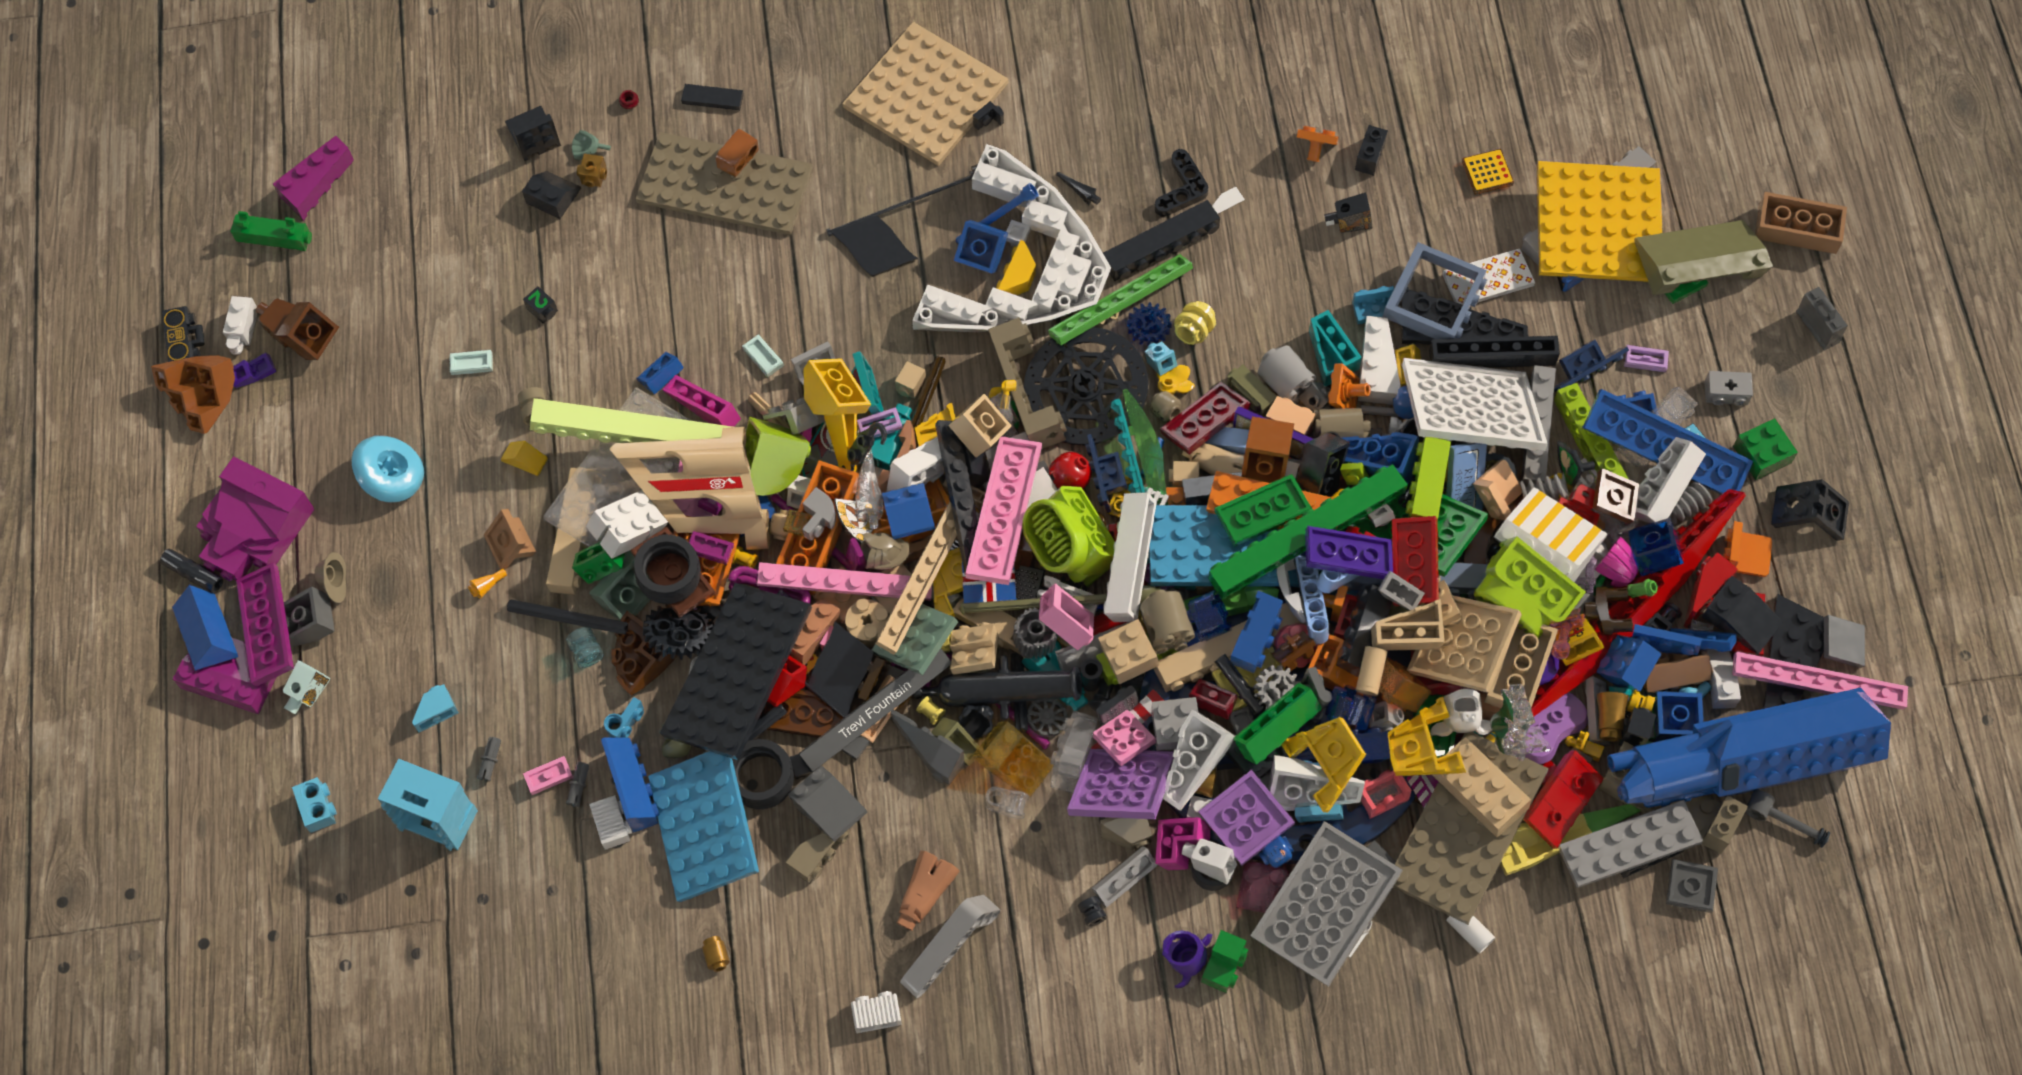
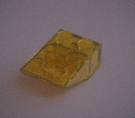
(1013, 758)

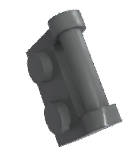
(1316, 683)

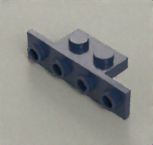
(1586, 360)
(1109, 473)

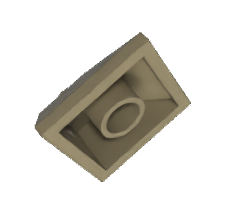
(1126, 832)

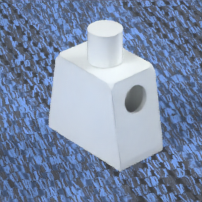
(1211, 859)

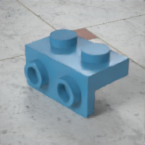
(1371, 303)

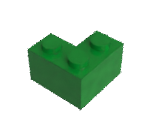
(1226, 957)

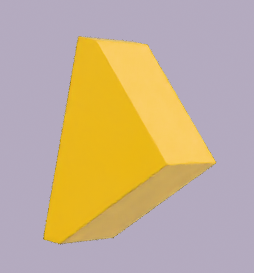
(525, 457)

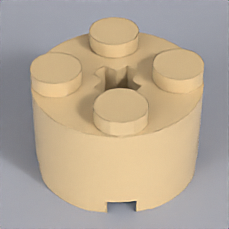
(863, 613)

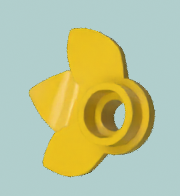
(1176, 380)

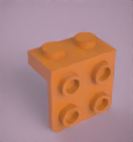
(1748, 551)

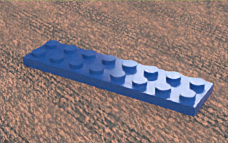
(1651, 435)

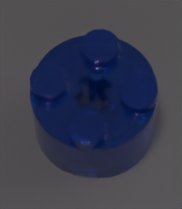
(1209, 616)
(1351, 706)

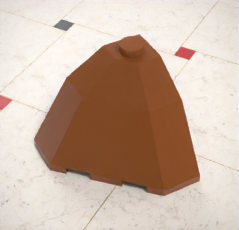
(197, 388)

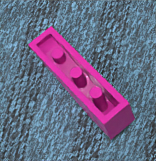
(702, 403)

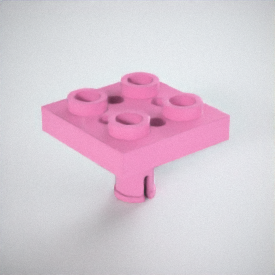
(1127, 743)

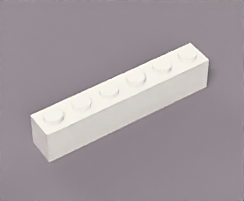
(1130, 557)

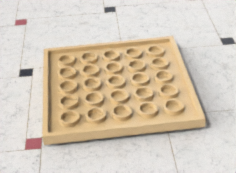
(925, 93)

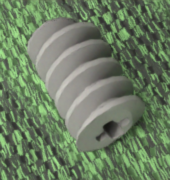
(1550, 488)
(1690, 500)

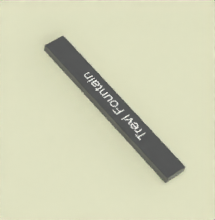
(870, 712)

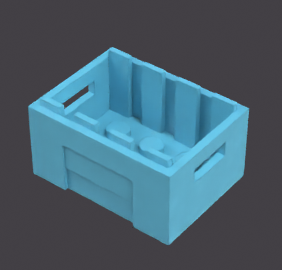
(420, 794)

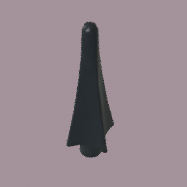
(1086, 192)

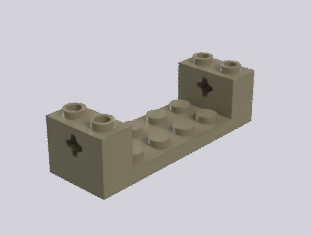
(1012, 342)
(1714, 820)

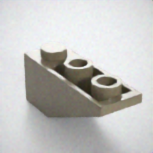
(813, 854)

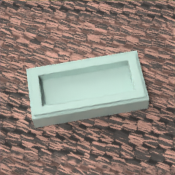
(763, 355)
(471, 362)

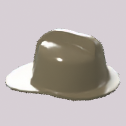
(331, 576)

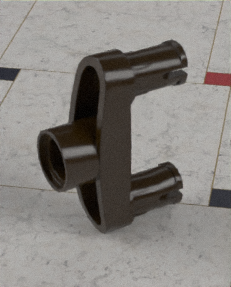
(1599, 611)

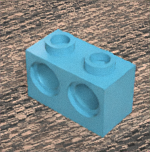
(310, 806)

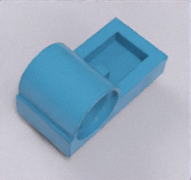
(631, 714)

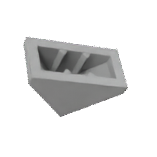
(1400, 591)

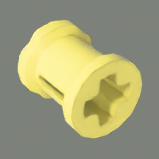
(931, 710)

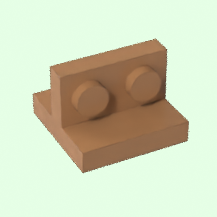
(508, 539)

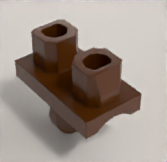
(1293, 648)

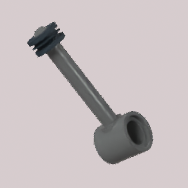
(1761, 806)

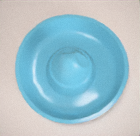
(387, 468)

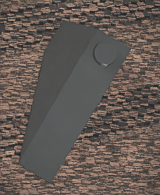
(938, 754)

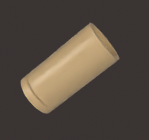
(1371, 671)

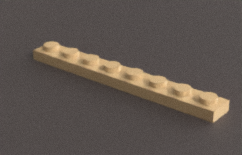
(918, 583)

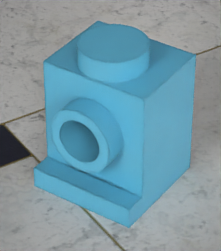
(1158, 353)

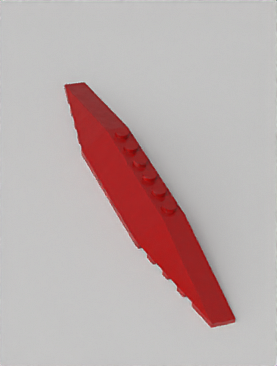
(1694, 544)

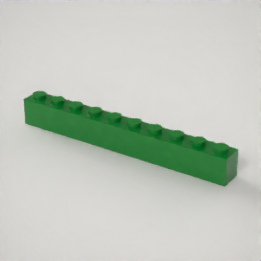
(1290, 541)

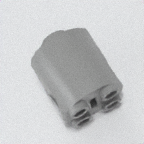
(1285, 373)

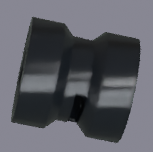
(1092, 911)

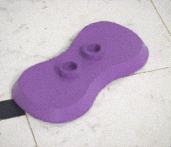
(1557, 722)

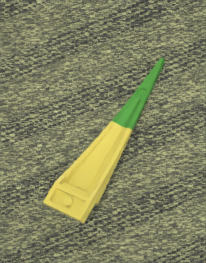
(1530, 849)

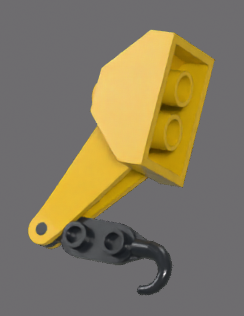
(837, 396)

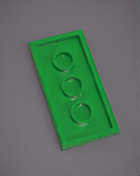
(1262, 510)

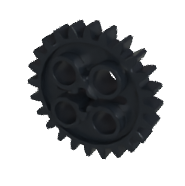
(674, 634)

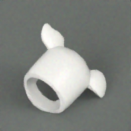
(1463, 713)

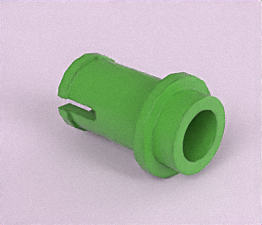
(1640, 589)

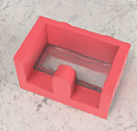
(1384, 793)

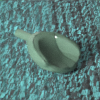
(586, 144)

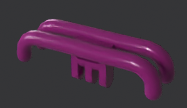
(752, 578)

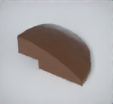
(634, 660)

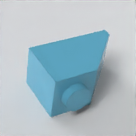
(434, 708)

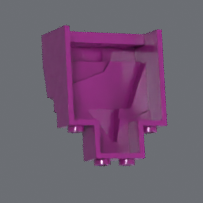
(250, 520)

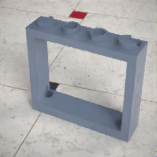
(1420, 323)

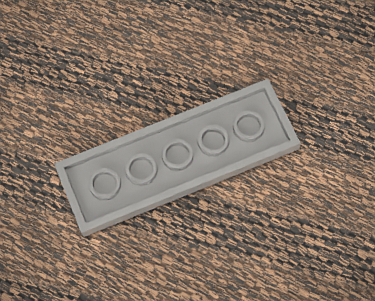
(1630, 844)

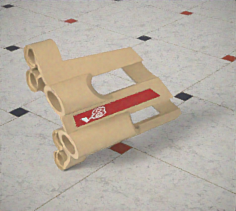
(710, 470)

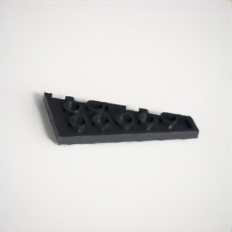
(1445, 313)
(1795, 641)

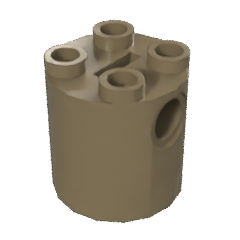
(1341, 423)
(1166, 621)

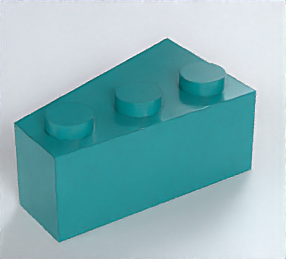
(1331, 346)

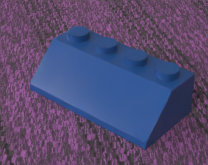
(630, 783)

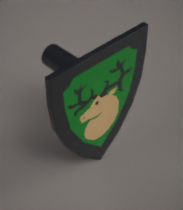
(1571, 465)

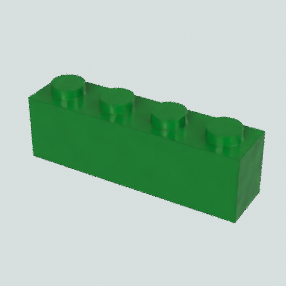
(1277, 723)

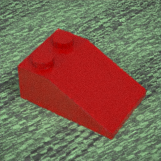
(1710, 580)

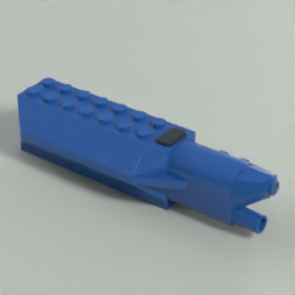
(1757, 750)

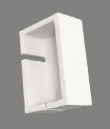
(628, 521)

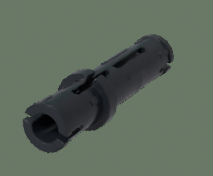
(1241, 686)

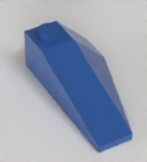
(1384, 451)

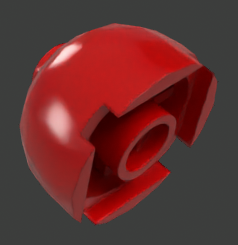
(1071, 470)

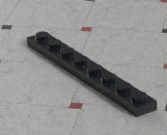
(958, 488)

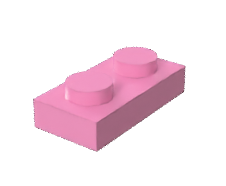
(548, 775)

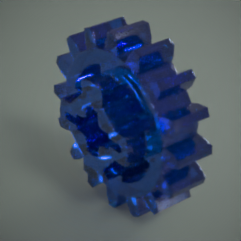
(1143, 317)

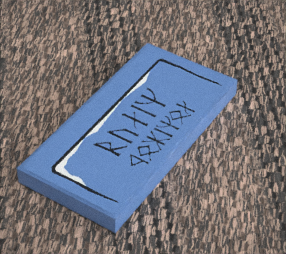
(1466, 466)

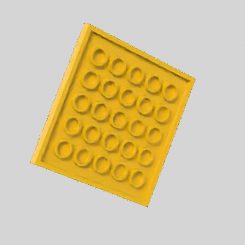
(1593, 217)

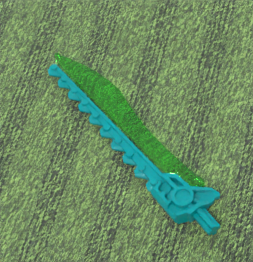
(1148, 450)

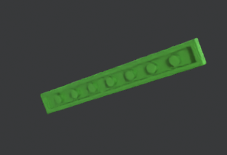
(1120, 299)

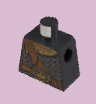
(1351, 214)

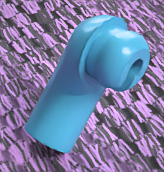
(1703, 688)

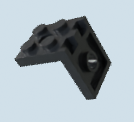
(533, 132)
(1815, 504)

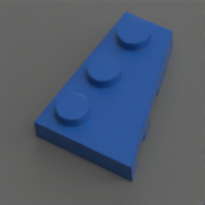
(1668, 641)

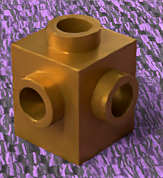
(592, 170)

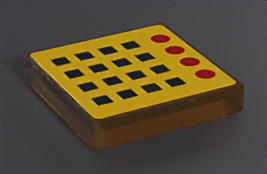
(1487, 171)

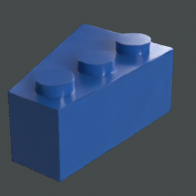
(1257, 633)

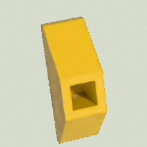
(1019, 272)

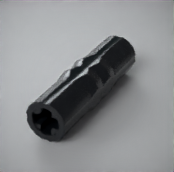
(191, 570)

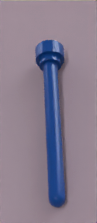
(1028, 193)

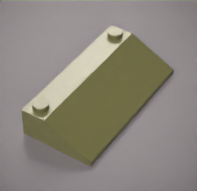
(1702, 255)

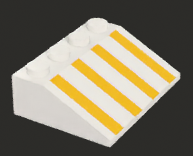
(1553, 532)

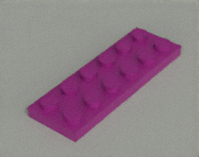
(264, 624)

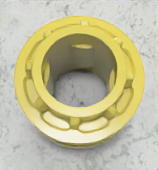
(1194, 322)

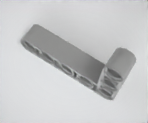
(970, 914)

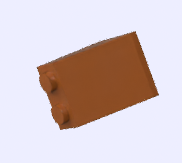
(1267, 449)

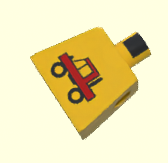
(1582, 643)

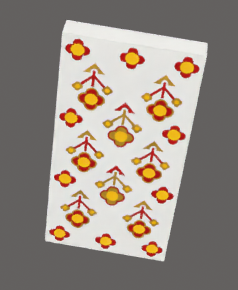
(1505, 275)

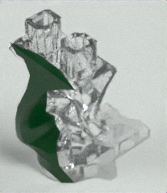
(1514, 723)

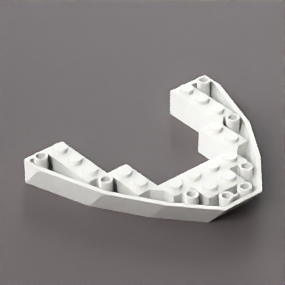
(1070, 278)

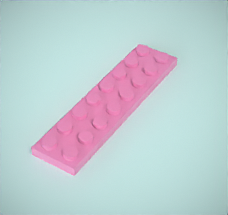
(1003, 511)

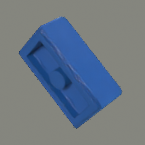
(660, 372)

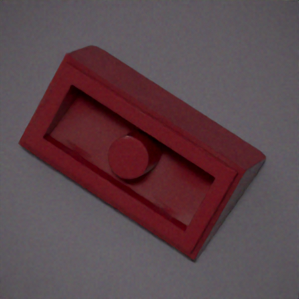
(1214, 698)

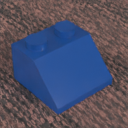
(908, 511)

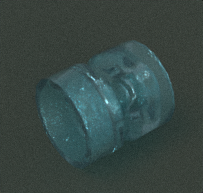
(585, 647)

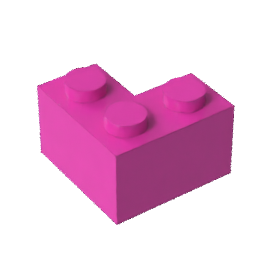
(1172, 837)

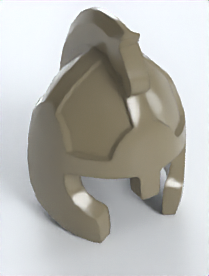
(883, 551)

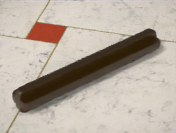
(928, 391)

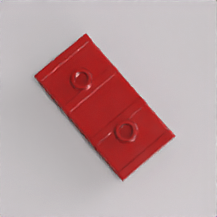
(1562, 798)

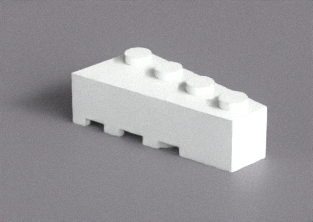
(1379, 362)
(1667, 480)

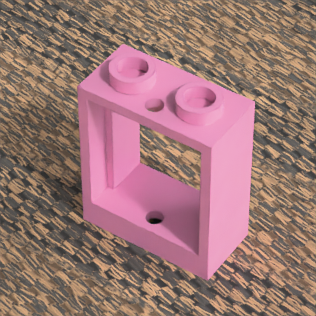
(1066, 617)

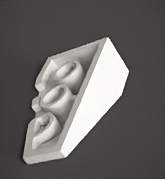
(1197, 754)
(1296, 781)

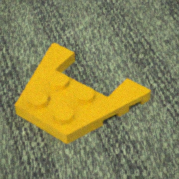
(948, 581)
(1413, 748)
(1336, 753)

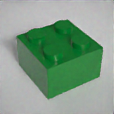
(1766, 447)

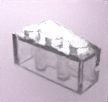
(1072, 751)

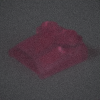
(1260, 886)

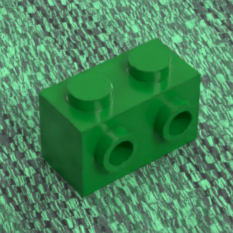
(594, 563)

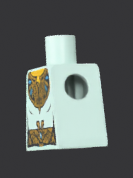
(304, 686)

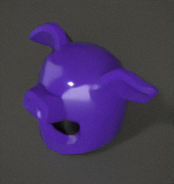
(1187, 954)

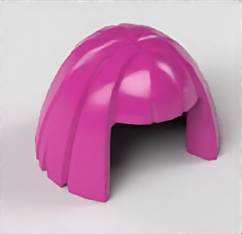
(1618, 564)

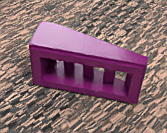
(855, 557)

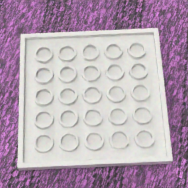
(1473, 404)

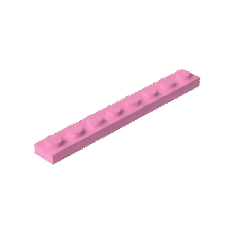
(833, 580)
(1817, 679)

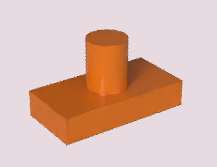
(1335, 602)

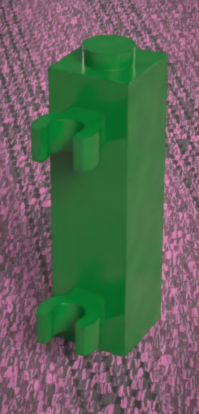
(270, 232)

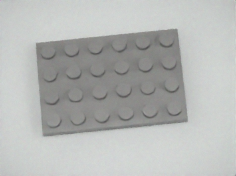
(1326, 903)

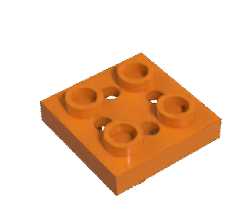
(1317, 140)
(1346, 388)

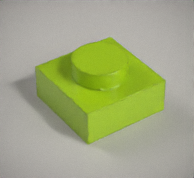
(1353, 473)

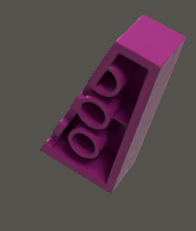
(313, 176)

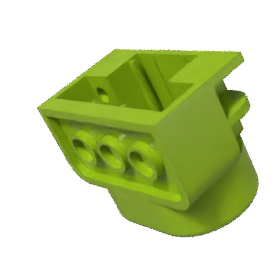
(1069, 535)
(1528, 583)

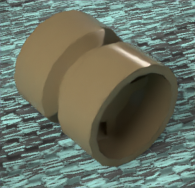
(526, 400)

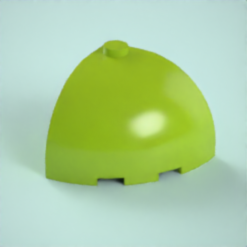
(774, 455)

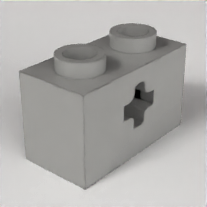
(1728, 388)

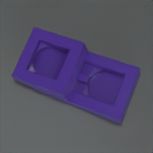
(255, 370)

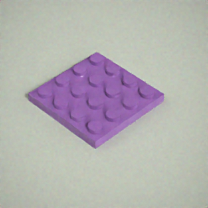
(1123, 790)

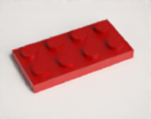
(1417, 554)

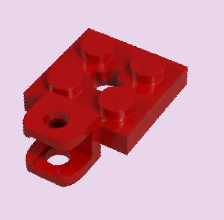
(1581, 504)

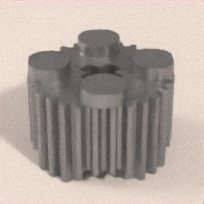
(1032, 635)

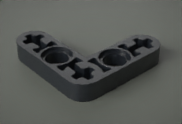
(1188, 189)

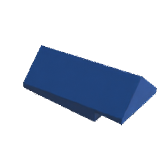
(203, 628)

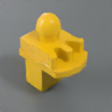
(1582, 744)

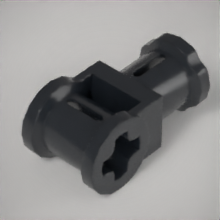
(1660, 621)

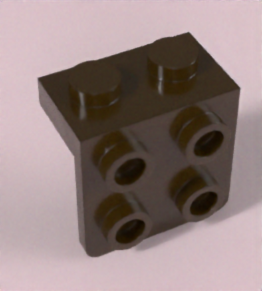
(877, 672)

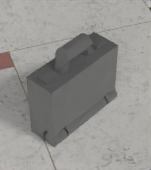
(1821, 318)

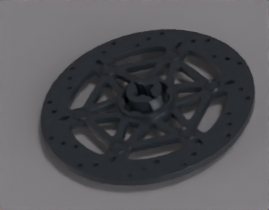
(1087, 375)

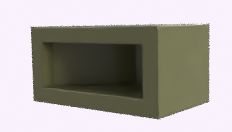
(956, 734)

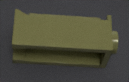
(1251, 389)

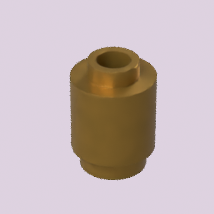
(715, 954)

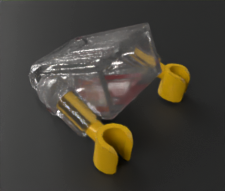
(1002, 403)

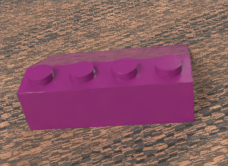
(225, 681)

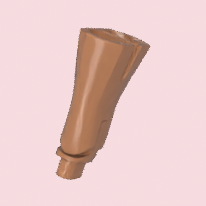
(925, 887)

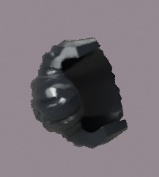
(977, 720)

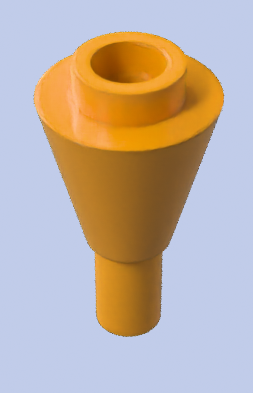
(480, 586)

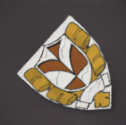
(850, 523)

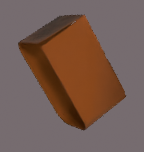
(737, 152)

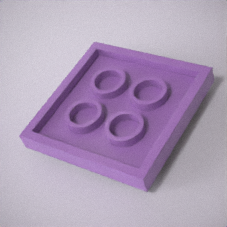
(1246, 817)

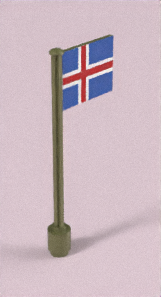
(989, 596)

